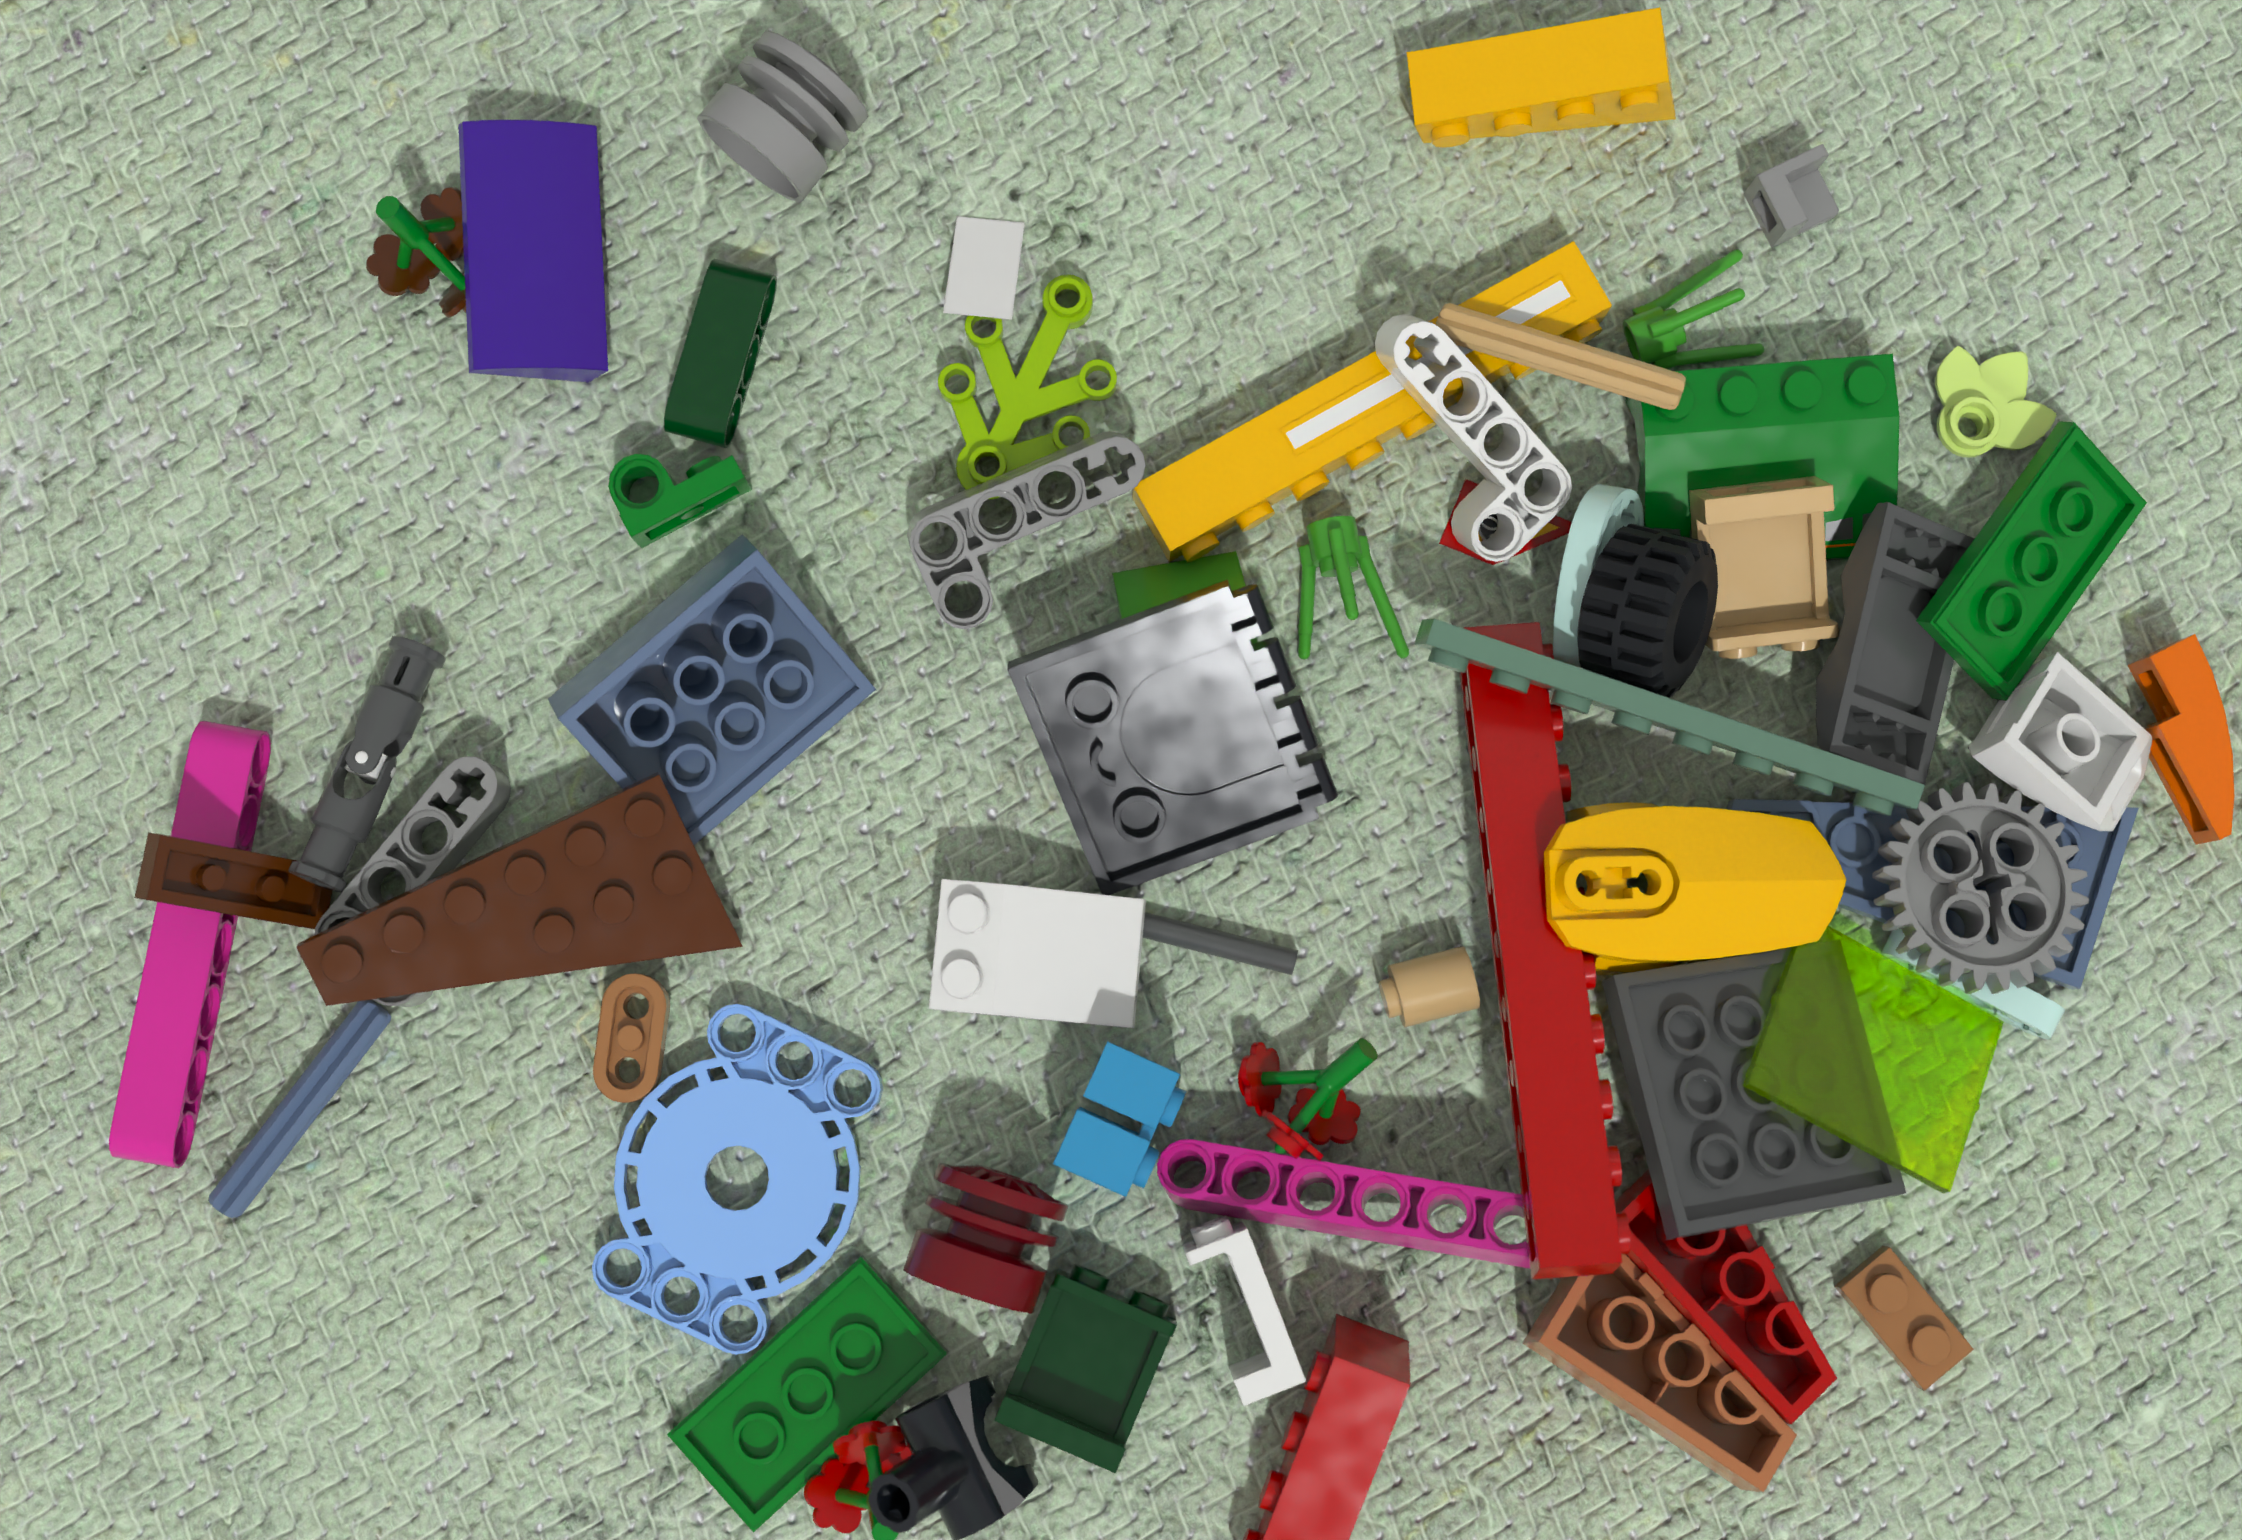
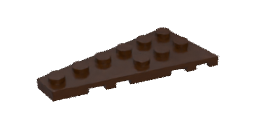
(568, 897)

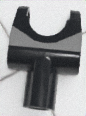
(950, 1467)

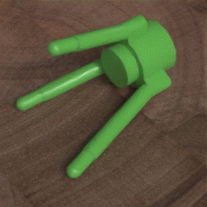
(1657, 333)
(1336, 549)

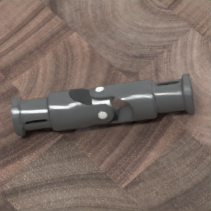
(381, 733)

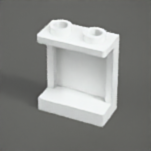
(1278, 1364)

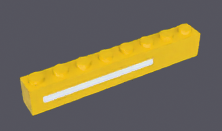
(1348, 417)

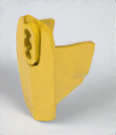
(1713, 879)

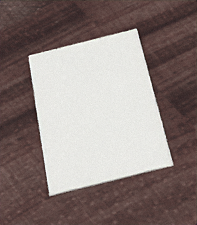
(984, 267)

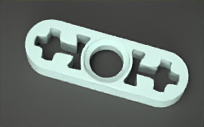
(2015, 1006)

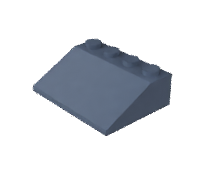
(713, 689)

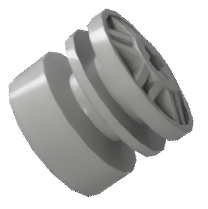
(791, 106)

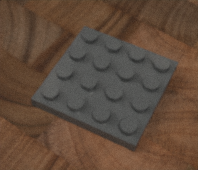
(1708, 1141)

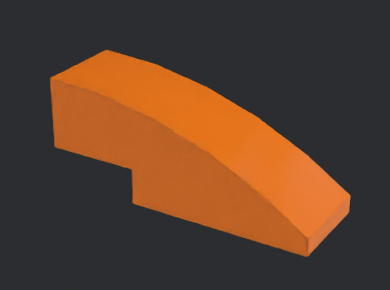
(2190, 736)

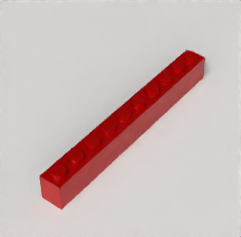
(1539, 981)

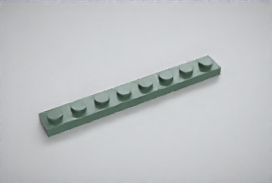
(1693, 727)

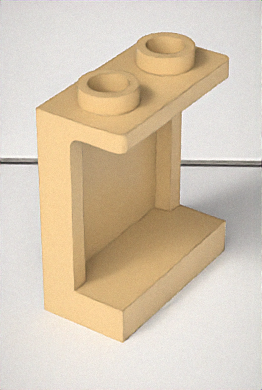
(1767, 564)

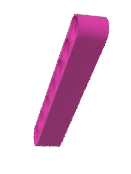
(187, 957)
(1346, 1213)

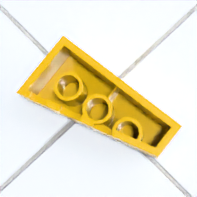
(1544, 80)

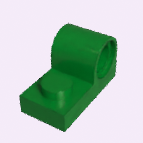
(708, 487)

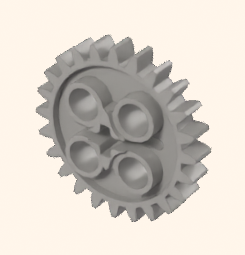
(2036, 883)

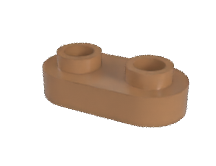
(626, 1037)

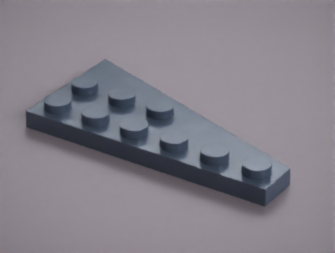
(1858, 834)

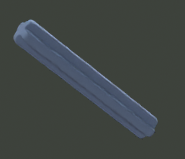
(299, 1108)

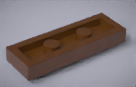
(228, 882)

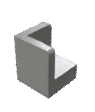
(1792, 197)

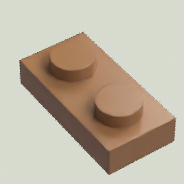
(1903, 1317)

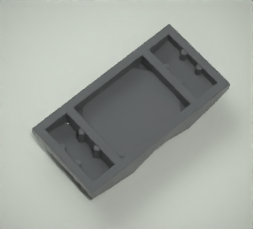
(1886, 674)

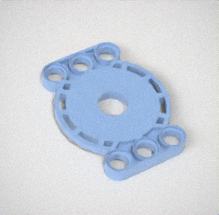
(723, 1245)

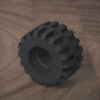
(1648, 609)

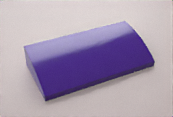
(533, 249)

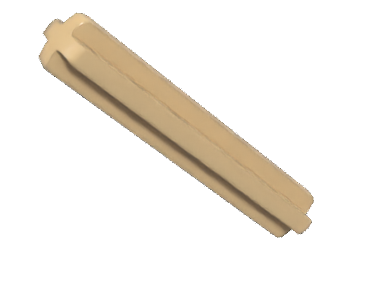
(1562, 356)

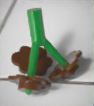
(412, 257)

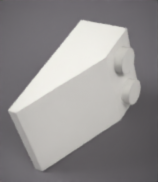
(1037, 953)

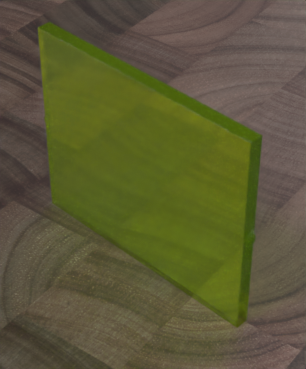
(1875, 1056)

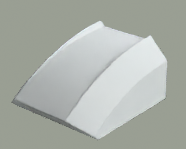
(2065, 745)

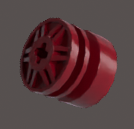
(986, 1237)

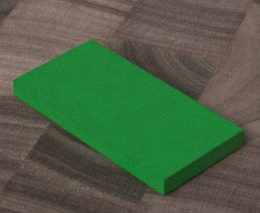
(2032, 561)
(805, 1389)

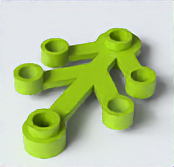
(1022, 396)

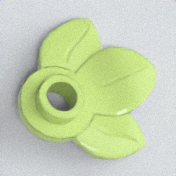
(1992, 399)

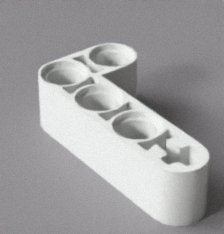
(1466, 427)

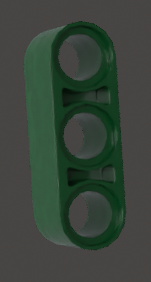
(720, 353)

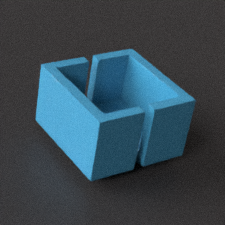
(1106, 1150)

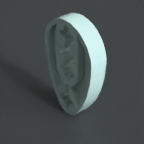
(1595, 522)

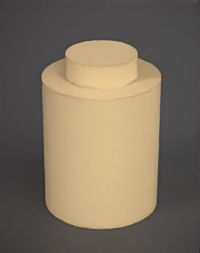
(1430, 987)

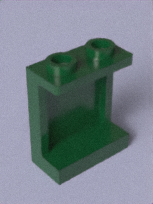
(1087, 1367)

